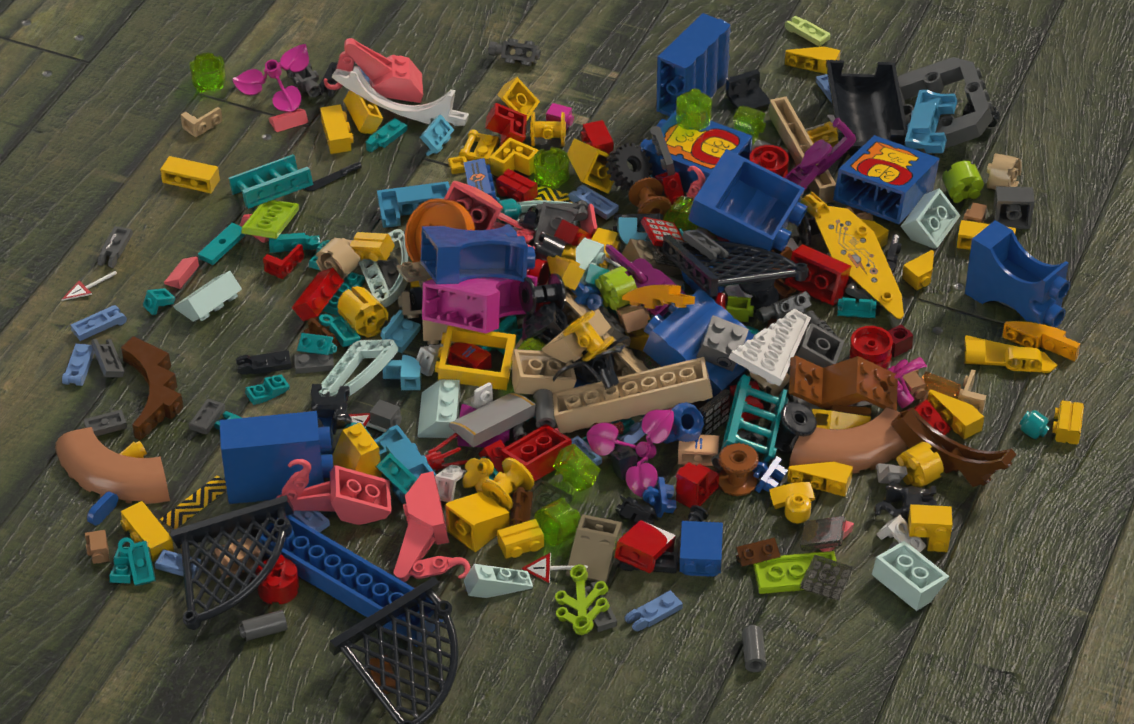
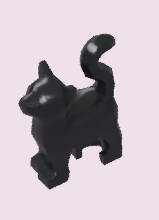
(331, 407)
(906, 494)

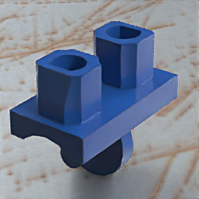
(588, 296)
(763, 471)
(658, 497)

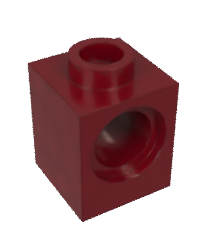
(902, 340)

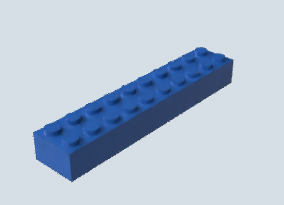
(345, 575)

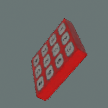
(657, 228)

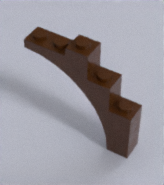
(162, 398)
(973, 463)

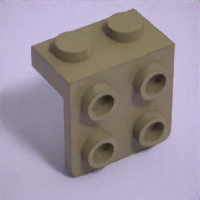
(405, 302)

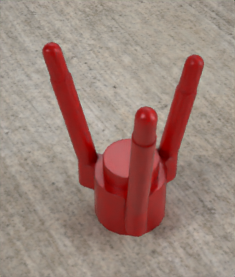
(436, 458)

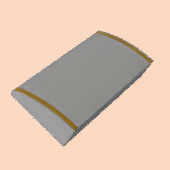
(493, 418)

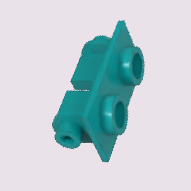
(865, 308)
(316, 344)

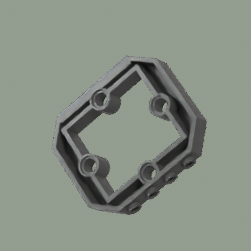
(937, 76)

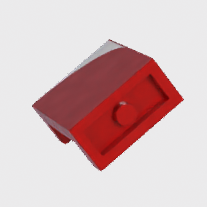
(644, 545)

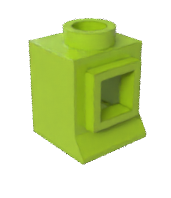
(740, 308)

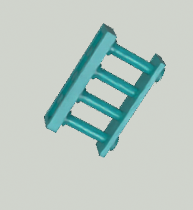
(270, 181)
(740, 406)

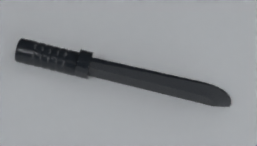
(334, 176)

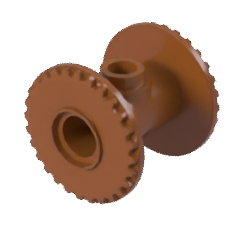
(648, 198)
(738, 466)

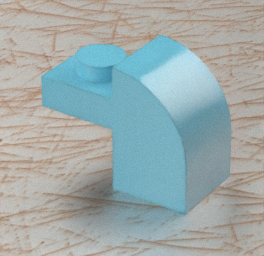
(628, 230)
(406, 370)

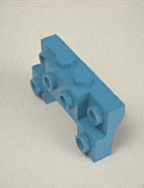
(925, 120)
(405, 200)
(398, 444)

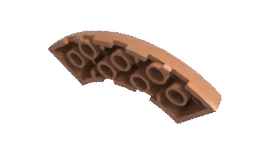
(857, 446)
(105, 471)

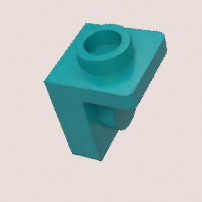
(156, 298)

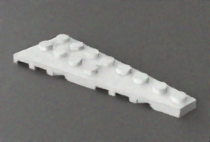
(773, 347)

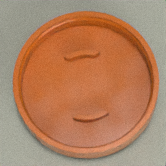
(434, 213)

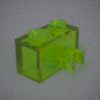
(576, 468)

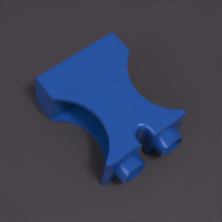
(462, 255)
(1008, 274)

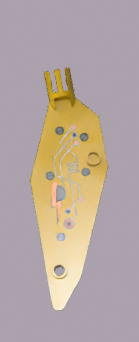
(857, 245)

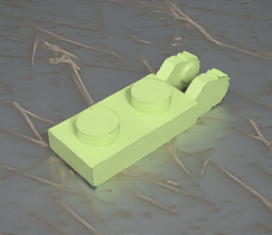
(807, 30)

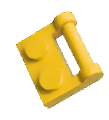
(825, 132)
(485, 148)

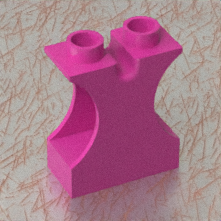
(472, 303)

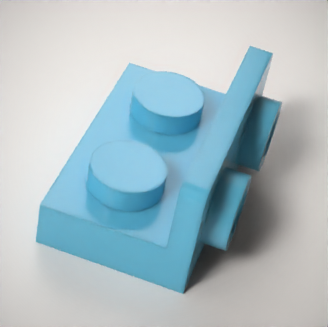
(437, 134)
(401, 331)

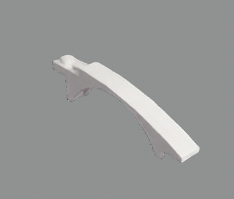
(424, 113)

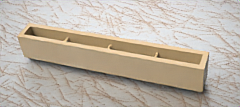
(798, 143)

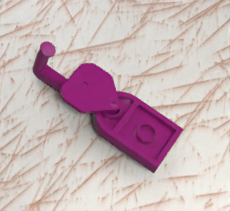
(821, 153)
(643, 275)

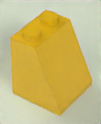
(590, 165)
(357, 451)
(475, 519)

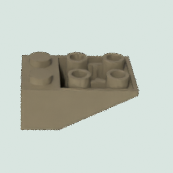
(639, 249)
(595, 546)

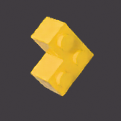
(513, 156)
(933, 523)

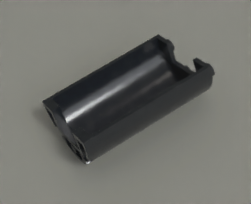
(867, 103)

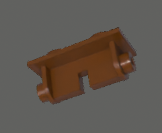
(318, 329)
(521, 506)
(757, 552)

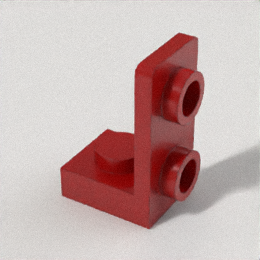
(671, 185)
(281, 268)
(931, 416)
(494, 454)

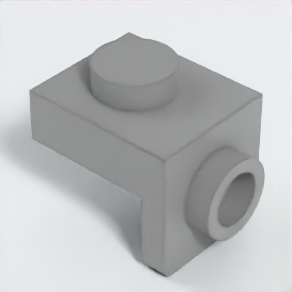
(888, 473)

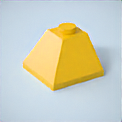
(518, 97)

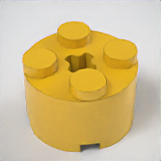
(921, 465)

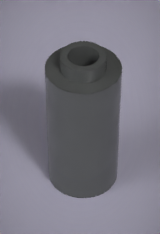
(544, 408)
(263, 625)
(754, 648)

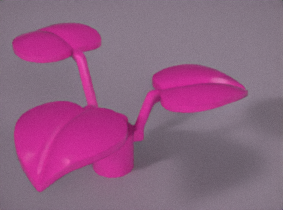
(288, 99)
(904, 397)
(657, 426)

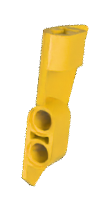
(1015, 358)

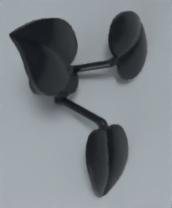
(607, 374)

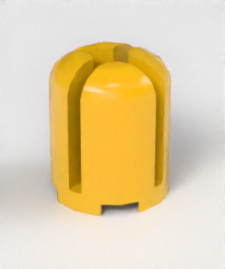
(362, 311)

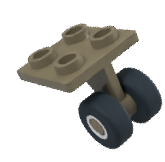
(414, 272)

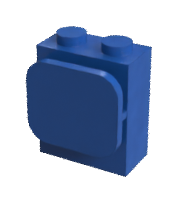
(701, 548)

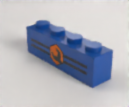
(480, 176)

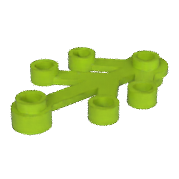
(583, 622)

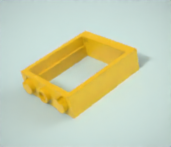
(476, 376)

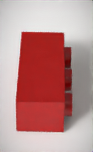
(317, 294)

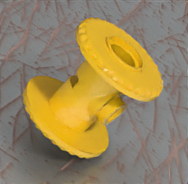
(548, 129)
(588, 336)
(504, 483)

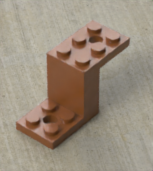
(843, 383)

